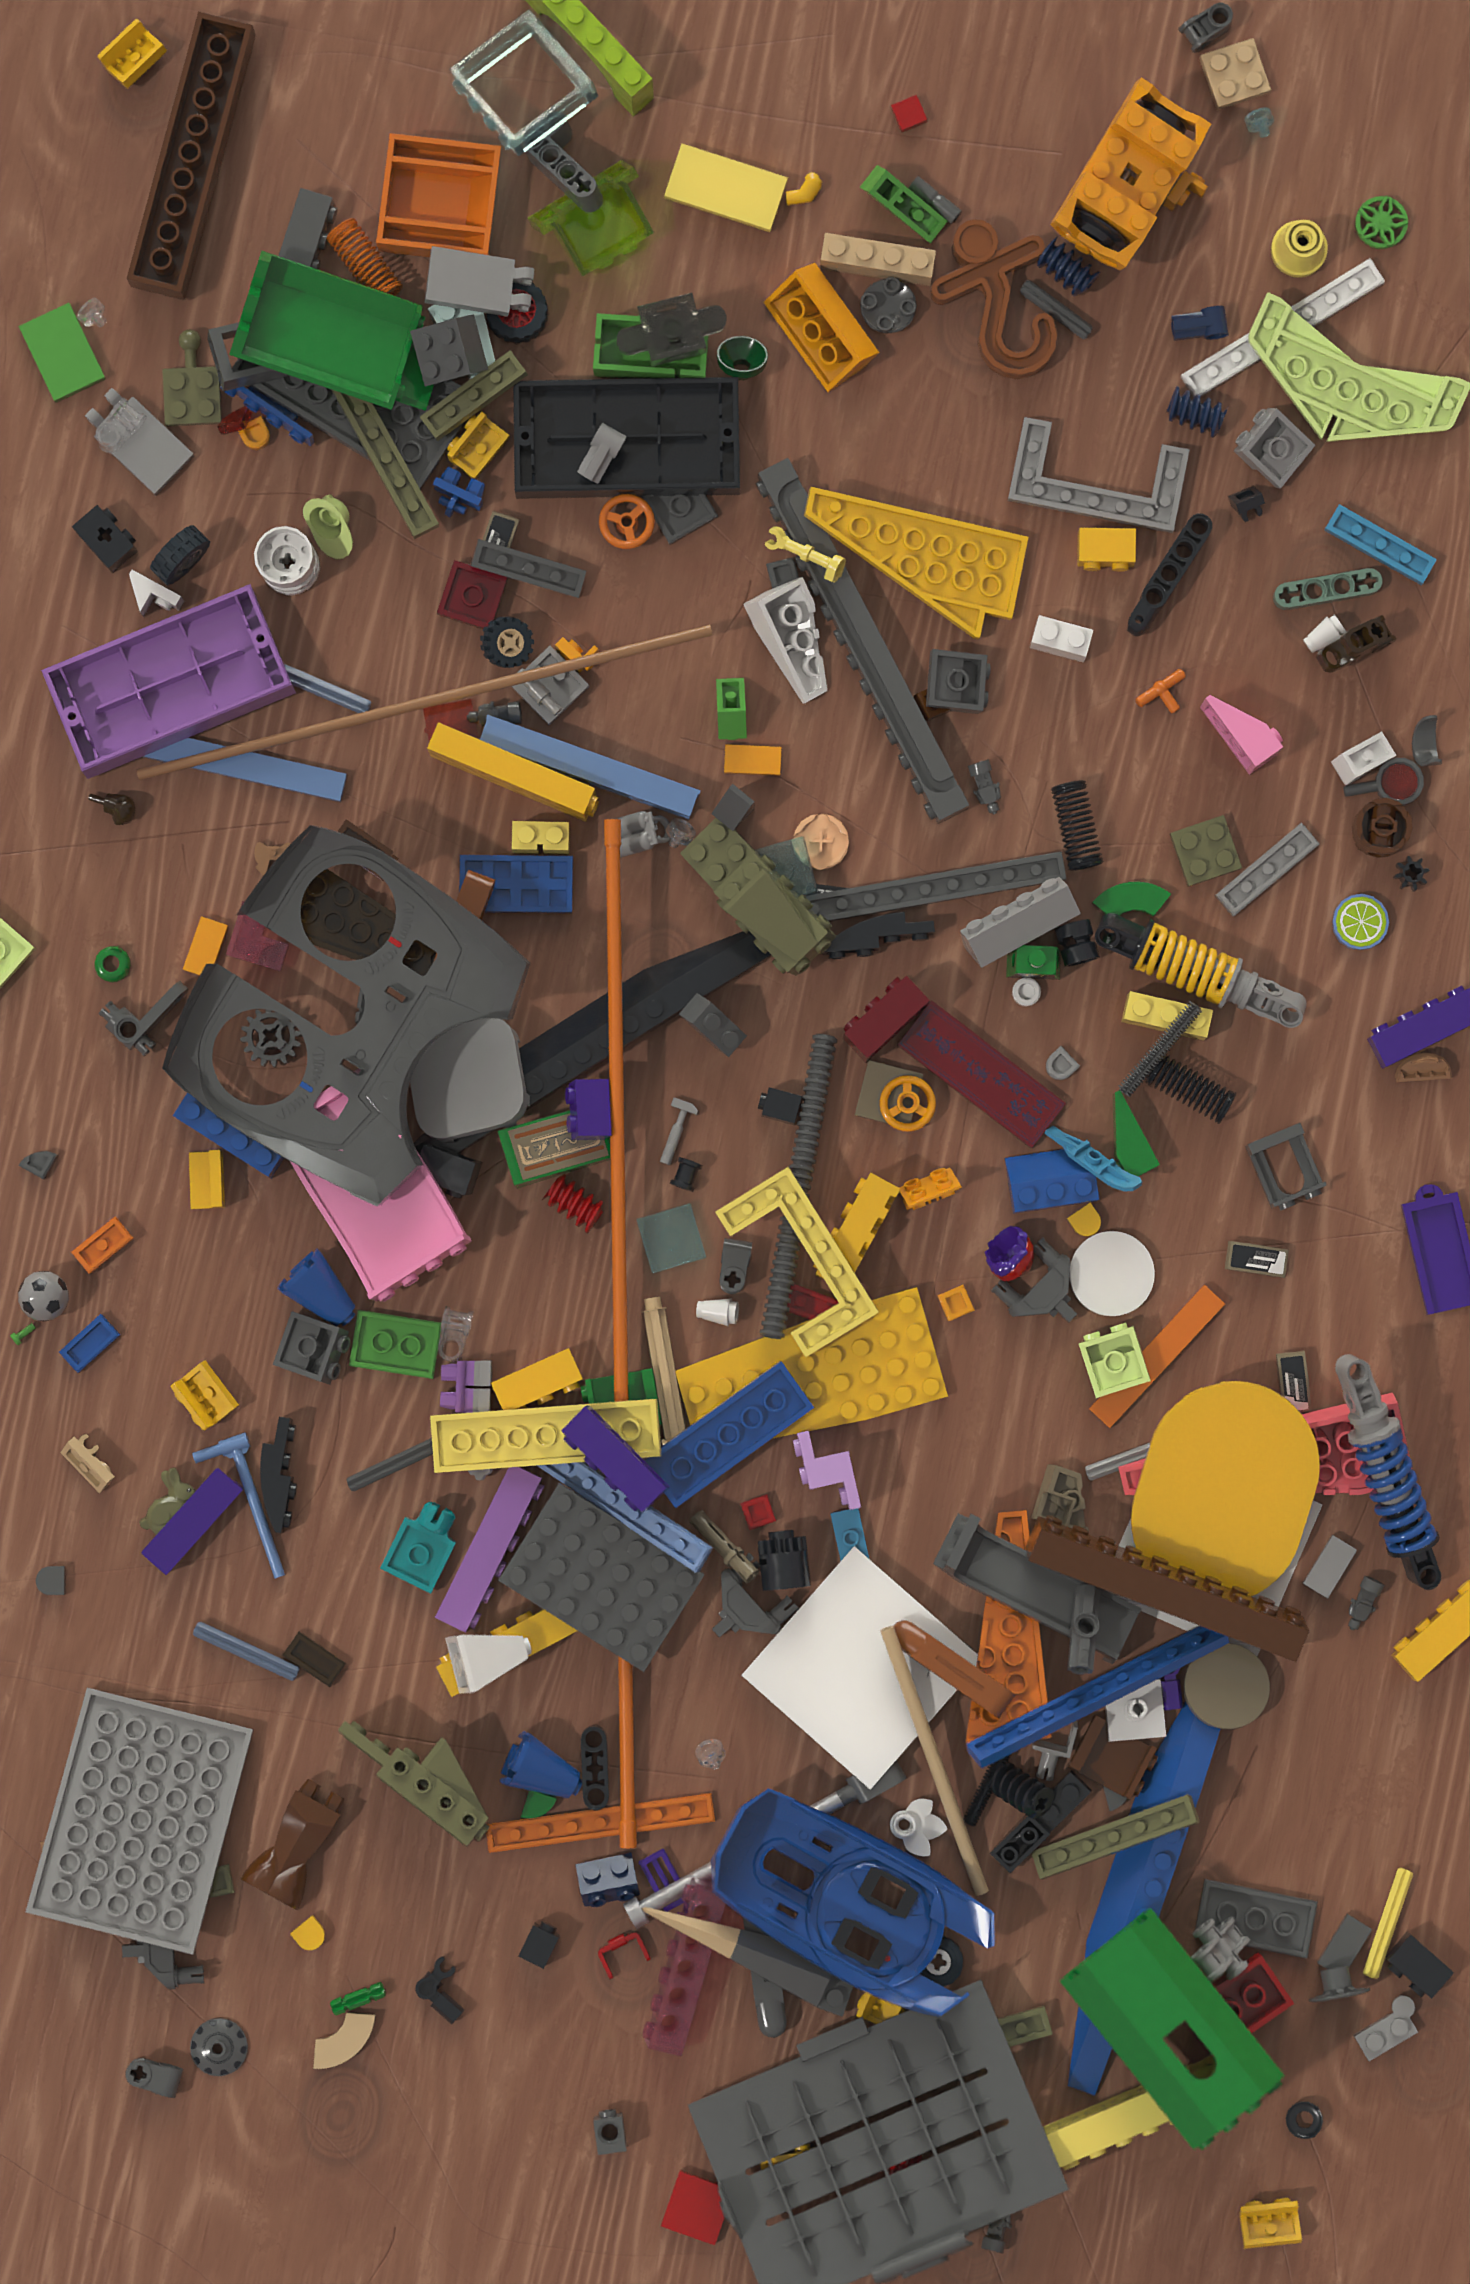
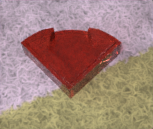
(235, 421)

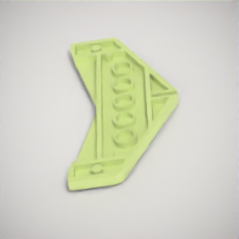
(1361, 397)

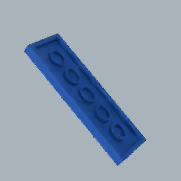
(729, 1433)

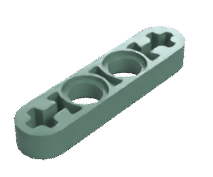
(1326, 584)

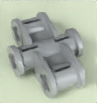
(1220, 1949)

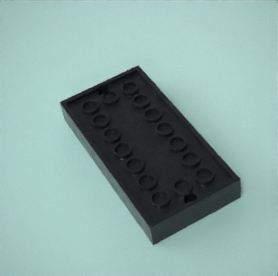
(670, 444)

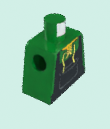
(1034, 962)

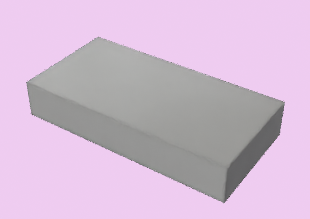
(1329, 1566)

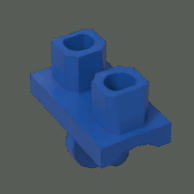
(448, 486)

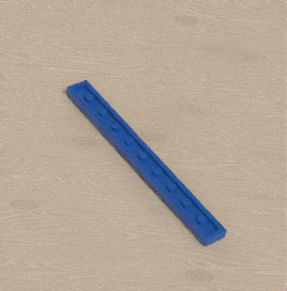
(1094, 1695)

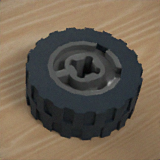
(180, 555)

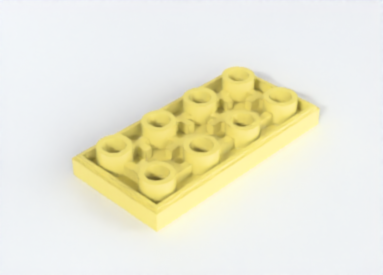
(726, 187)

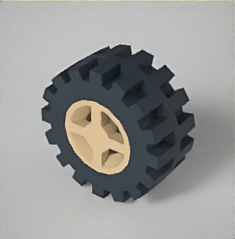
(516, 642)

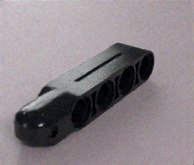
(1144, 610)

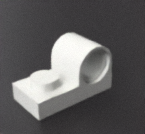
(1363, 758)

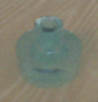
(1259, 121)

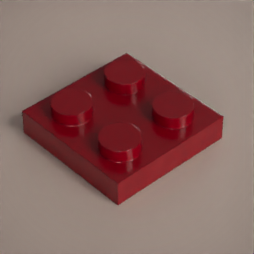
(471, 595)

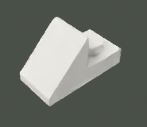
(147, 590)

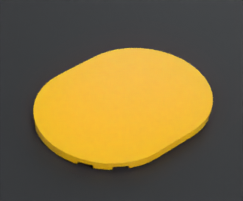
(1227, 1485)

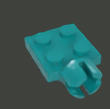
(421, 1548)

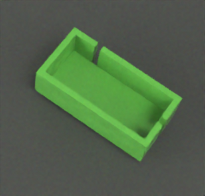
(613, 364)

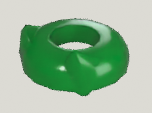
(124, 964)

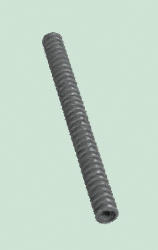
(801, 1169)

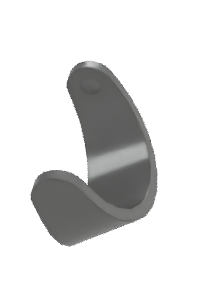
(1424, 742)

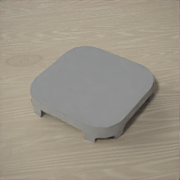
(470, 1081)

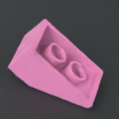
(1245, 735)

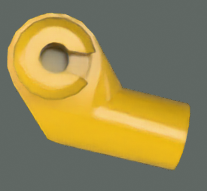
(807, 191)

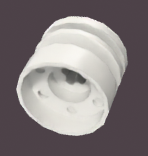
(278, 548)

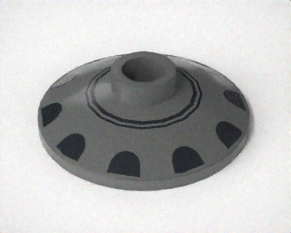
(229, 2036)

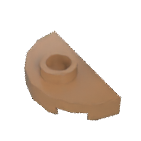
(1423, 1067)

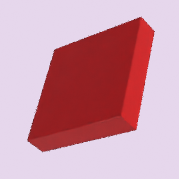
(694, 2208)

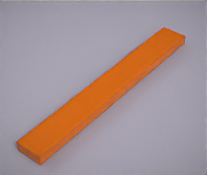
(598, 1823)

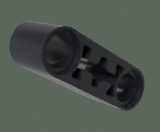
(588, 1774)

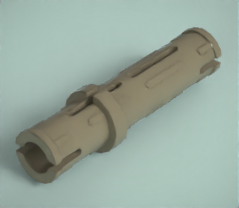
(732, 1555)

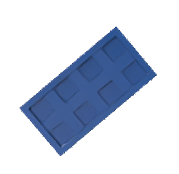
(524, 882)

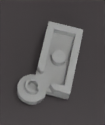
(1388, 2030)

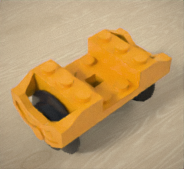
(1110, 205)

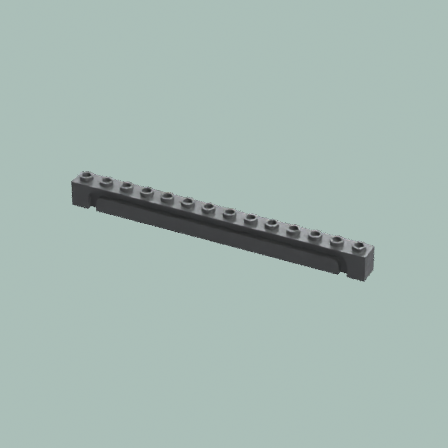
(865, 649)

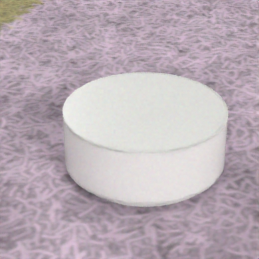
(1026, 992)

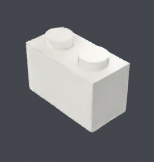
(1061, 638)

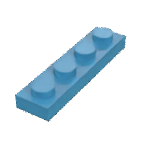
(1380, 544)

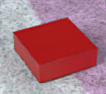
(909, 113)
(758, 1512)

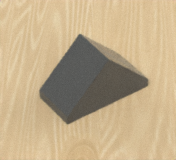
(733, 807)

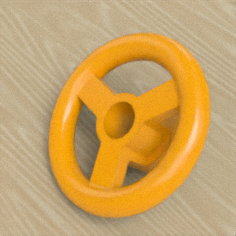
(926, 1113)

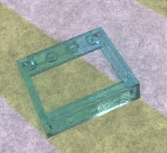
(499, 46)

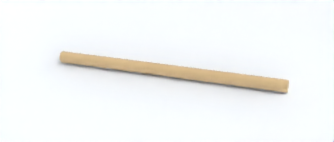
(934, 1760)

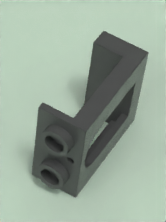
(1311, 1176)

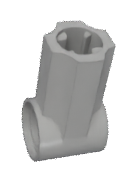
(603, 448)

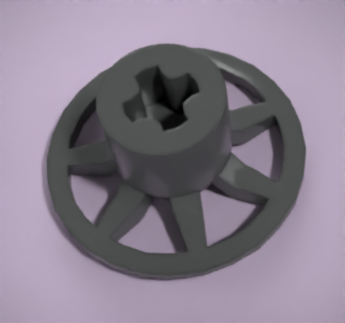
(1337, 1985)

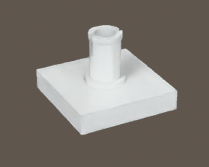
(1137, 1715)

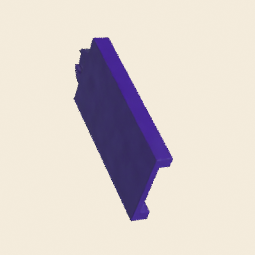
(1439, 1248)

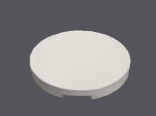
(1111, 1273)

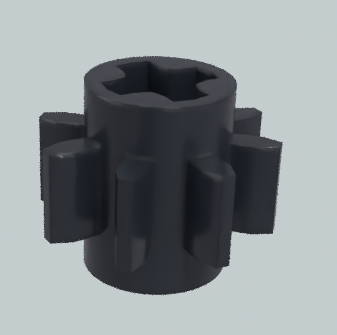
(1407, 880)

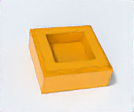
(955, 1303)

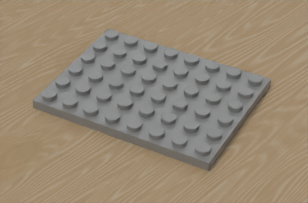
(139, 1821)

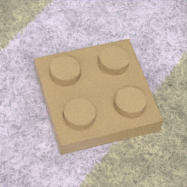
(1235, 74)

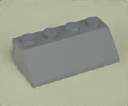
(1019, 921)

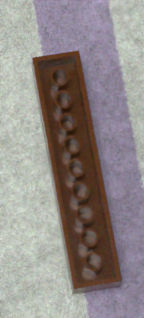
(191, 156)
(1167, 1588)

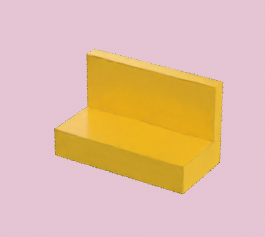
(207, 1179)

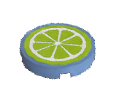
(1360, 922)

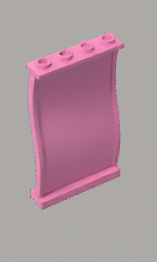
(390, 1240)

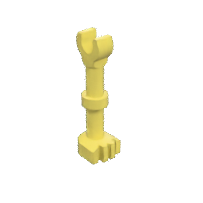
(834, 565)

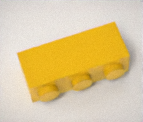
(538, 1381)

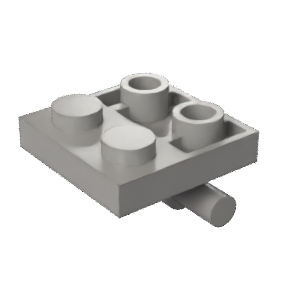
(552, 694)

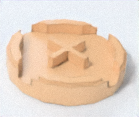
(825, 840)

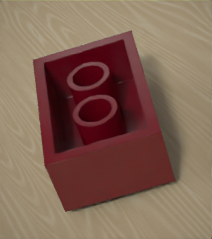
(884, 1018)

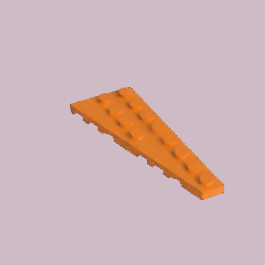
(1009, 1647)

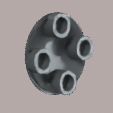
(888, 305)

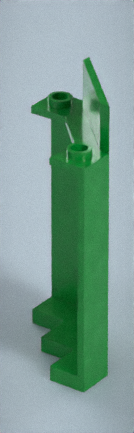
(332, 333)

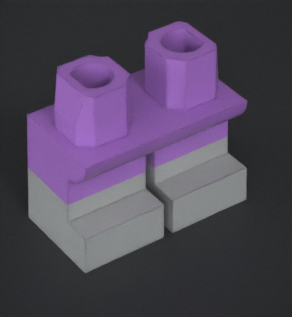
(467, 1374)

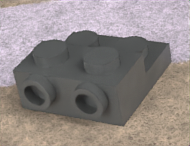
(957, 681)
(312, 1348)

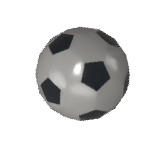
(43, 1296)

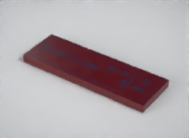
(981, 1074)

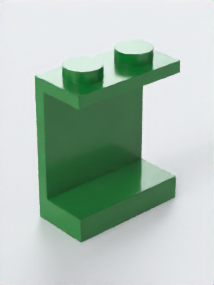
(640, 1387)

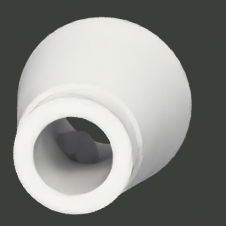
(1325, 634)
(718, 1311)

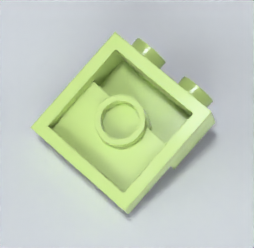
(1114, 1360)

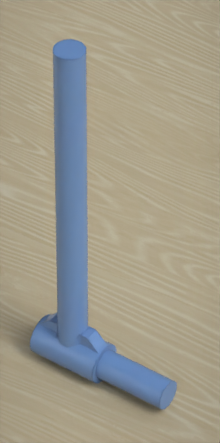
(235, 1448)

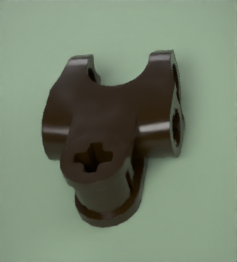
(1357, 643)

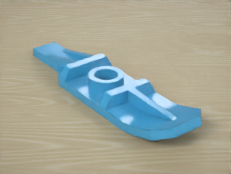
(1094, 1161)

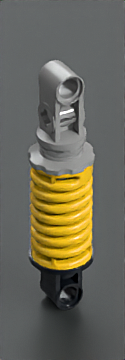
(1200, 968)

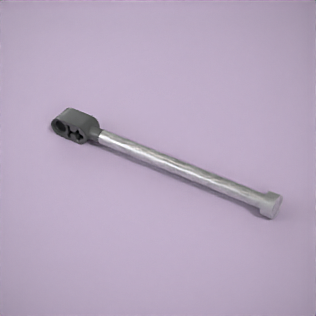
(853, 1791)

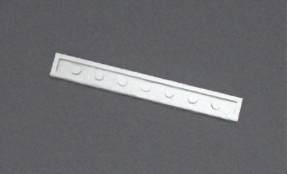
(1313, 309)

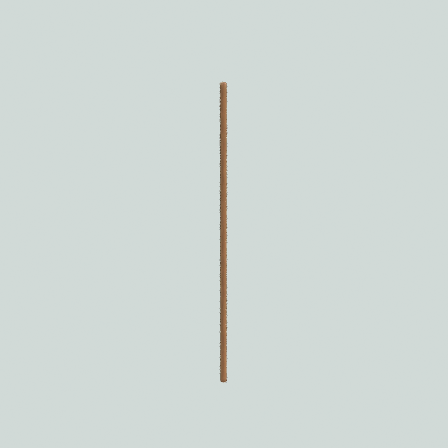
(424, 702)

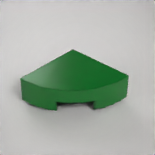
(537, 1804)

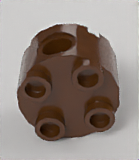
(1382, 827)

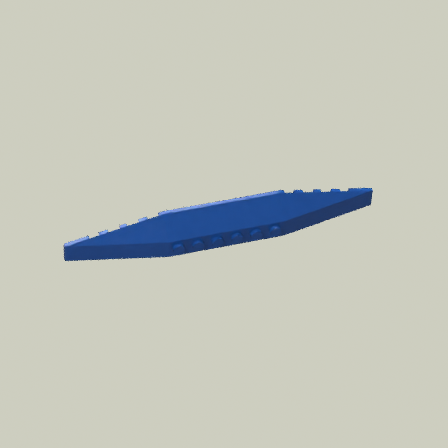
(1143, 1872)

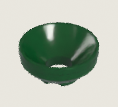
(742, 351)

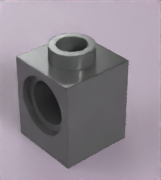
(610, 2145)

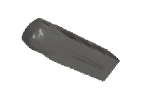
(768, 1999)

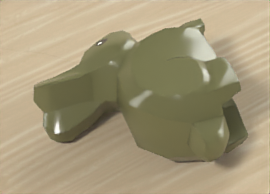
(165, 1507)

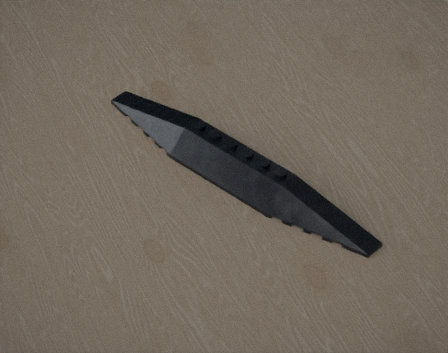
(647, 1003)

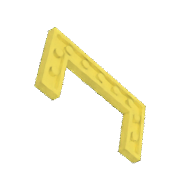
(785, 1192)

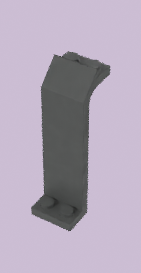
(1042, 1594)

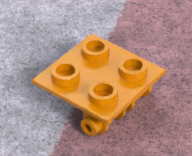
(939, 1183)

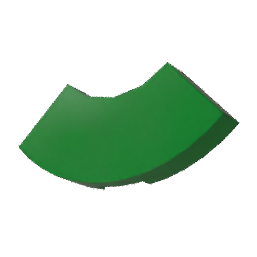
(1132, 897)

